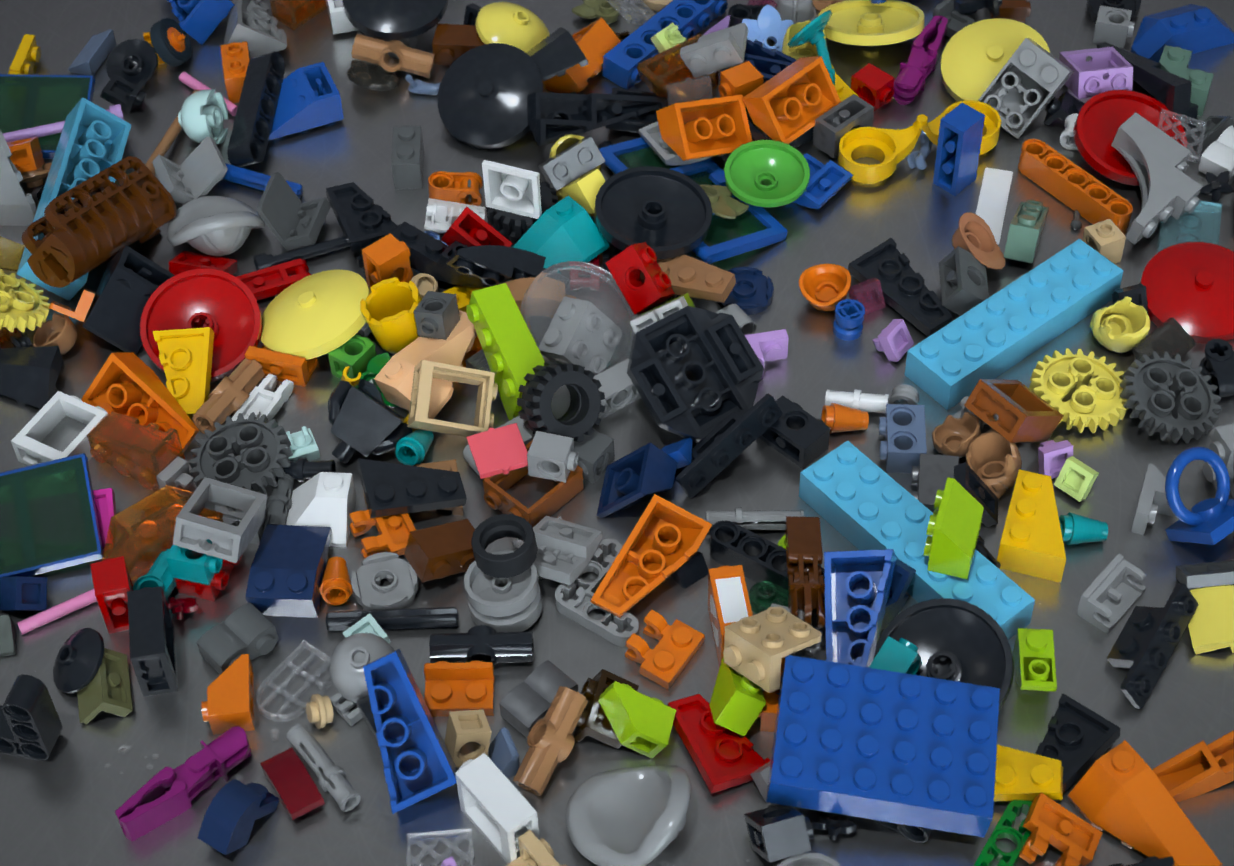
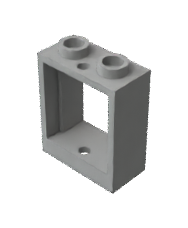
(227, 540)

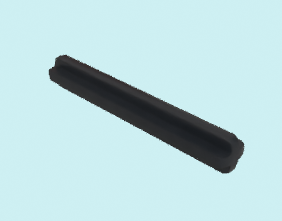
(395, 618)

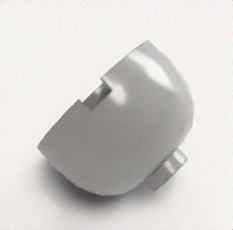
(350, 658)

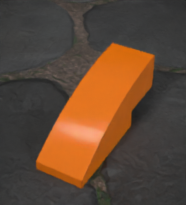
(1199, 769)

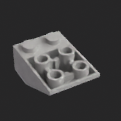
(1025, 86)

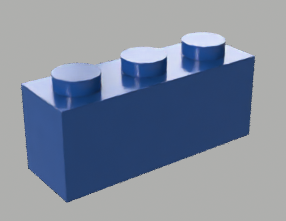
(958, 149)

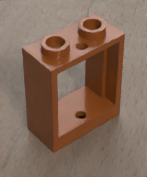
(1019, 410)
(497, 497)

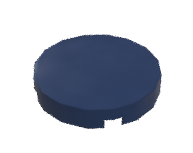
(751, 292)

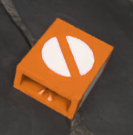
(726, 601)

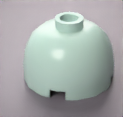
(204, 116)

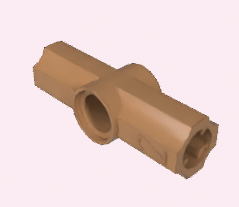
(377, 50)
(229, 395)
(550, 740)

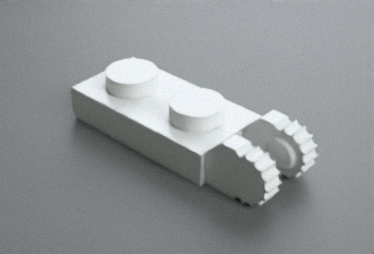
(264, 400)

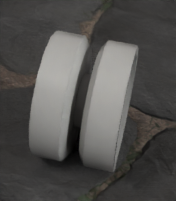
(503, 603)

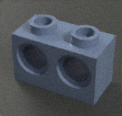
(904, 437)

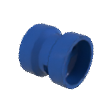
(848, 319)

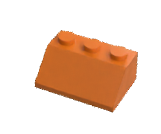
(594, 42)
(792, 99)
(705, 126)

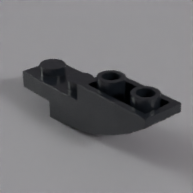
(430, 256)
(496, 263)

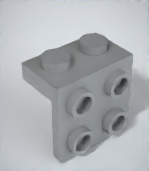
(716, 50)
(195, 175)
(581, 335)

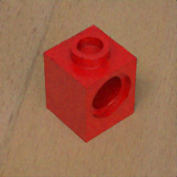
(873, 85)

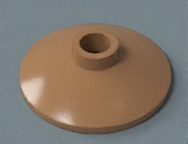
(35, 177)

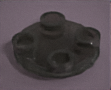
(372, 76)

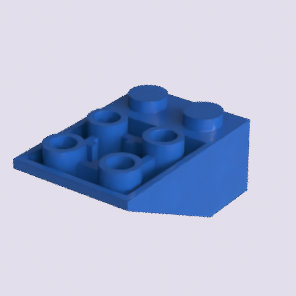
(306, 101)

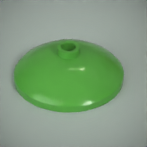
(766, 173)

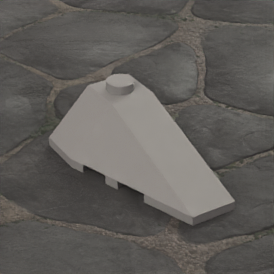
(15, 206)

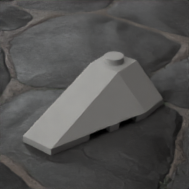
(252, 24)

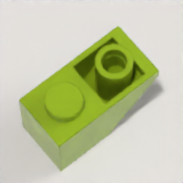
(1035, 660)
(735, 700)
(637, 719)

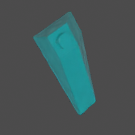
(564, 235)

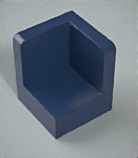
(23, 593)

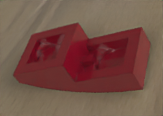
(292, 783)

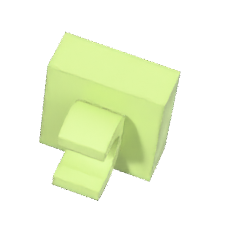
(667, 38)
(1076, 478)

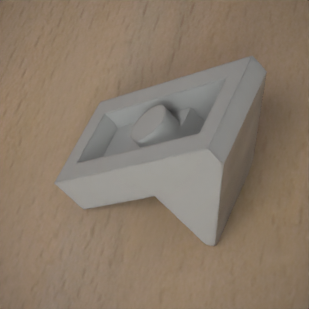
(1151, 500)

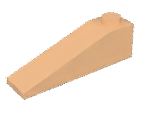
(397, 375)

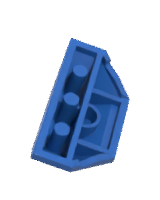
(1185, 27)

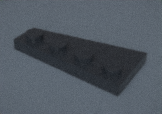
(902, 287)

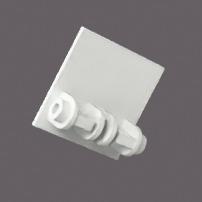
(442, 214)

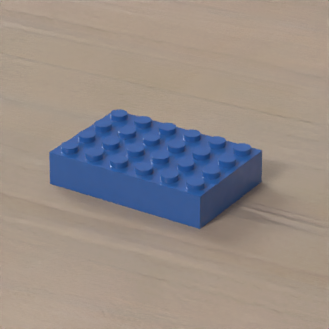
(885, 746)

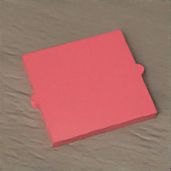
(498, 450)

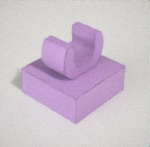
(894, 340)
(1053, 456)

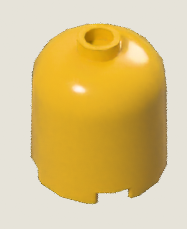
(391, 313)

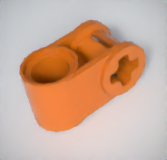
(454, 187)

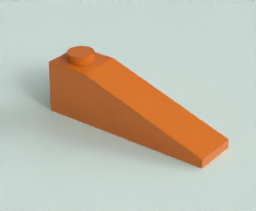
(136, 391)

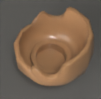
(56, 332)
(956, 434)

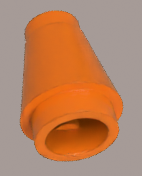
(844, 419)
(336, 582)

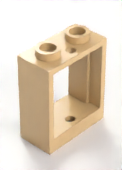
(421, 392)

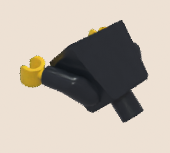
(363, 421)

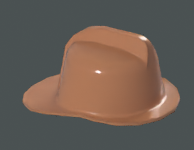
(977, 238)

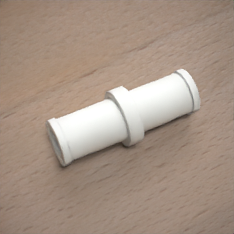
(857, 400)

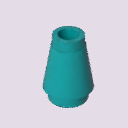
(413, 447)
(1081, 529)

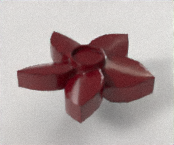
(182, 605)

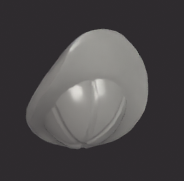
(213, 225)
(628, 814)

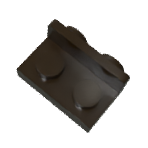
(593, 719)

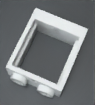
(28, 441)
(495, 806)

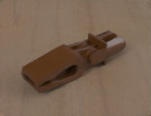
(804, 568)

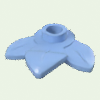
(768, 27)

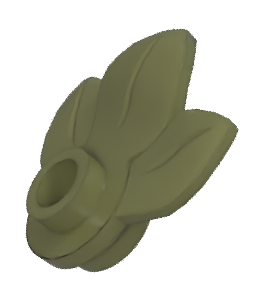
(597, 9)
(722, 202)

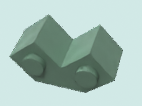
(1176, 61)

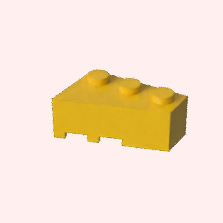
(1032, 530)

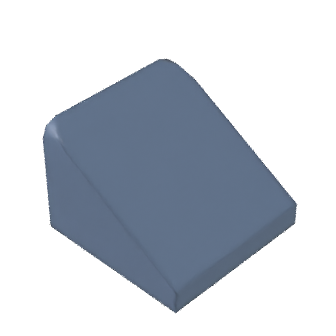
(504, 753)

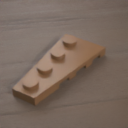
(697, 278)

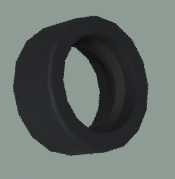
(509, 564)

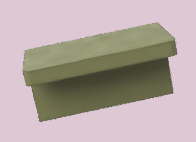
(108, 689)

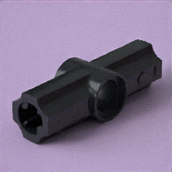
(482, 644)

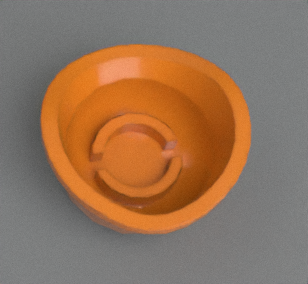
(825, 285)

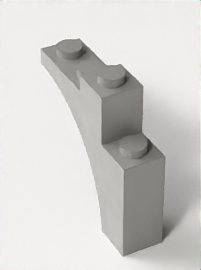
(1160, 170)

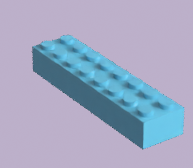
(87, 145)
(1012, 323)
(882, 515)

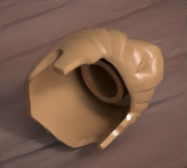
(994, 461)

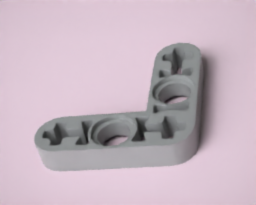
(578, 609)

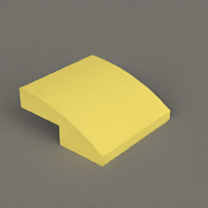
(1213, 620)

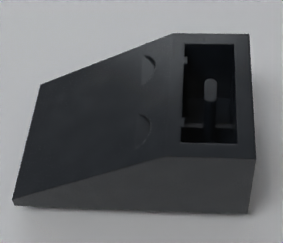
(122, 297)

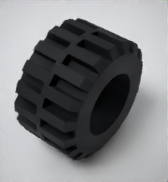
(514, 225)
(584, 400)

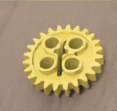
(21, 304)
(1080, 389)

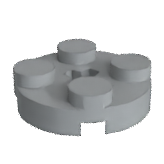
(381, 566)

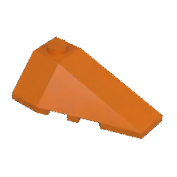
(654, 550)
(1134, 806)

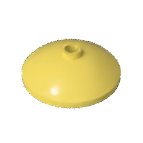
(510, 25)

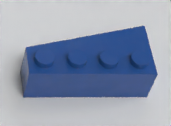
(200, 17)
(856, 602)
(408, 738)

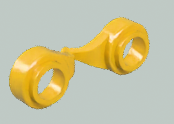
(894, 145)

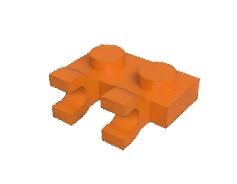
(393, 532)
(671, 654)
(1060, 828)

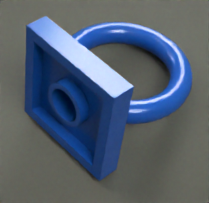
(1209, 519)

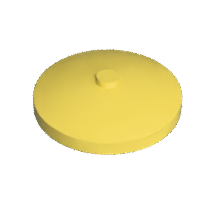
(873, 24)
(980, 53)
(315, 314)

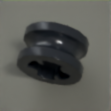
(22, 341)

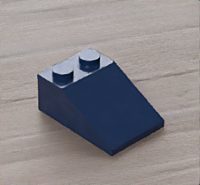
(289, 570)

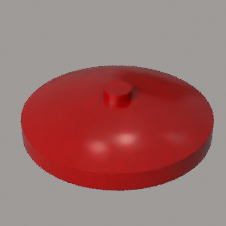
(1099, 123)
(1193, 287)
(205, 300)

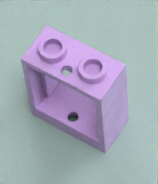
(1102, 73)

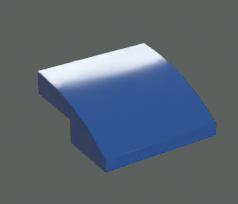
(823, 182)

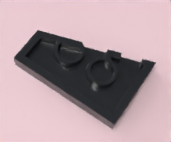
(358, 216)
(407, 488)
(1076, 738)

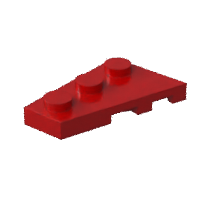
(717, 752)

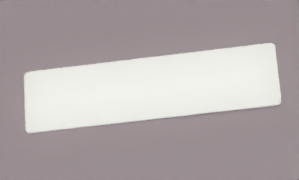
(994, 199)

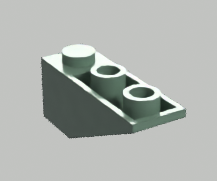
(1026, 231)

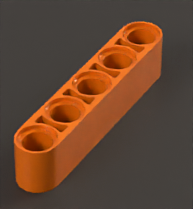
(1073, 185)

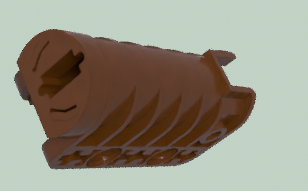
(97, 222)

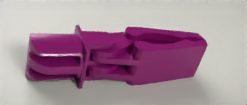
(921, 61)
(173, 789)

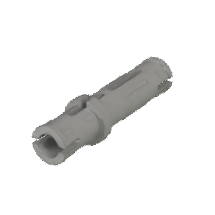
(754, 519)
(331, 777)

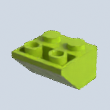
(953, 531)

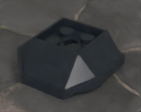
(713, 351)

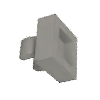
(176, 475)

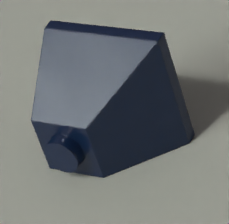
(636, 479)

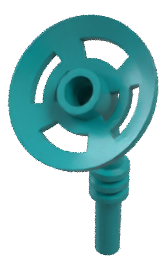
(813, 33)

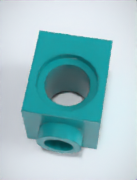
(193, 565)
(898, 657)

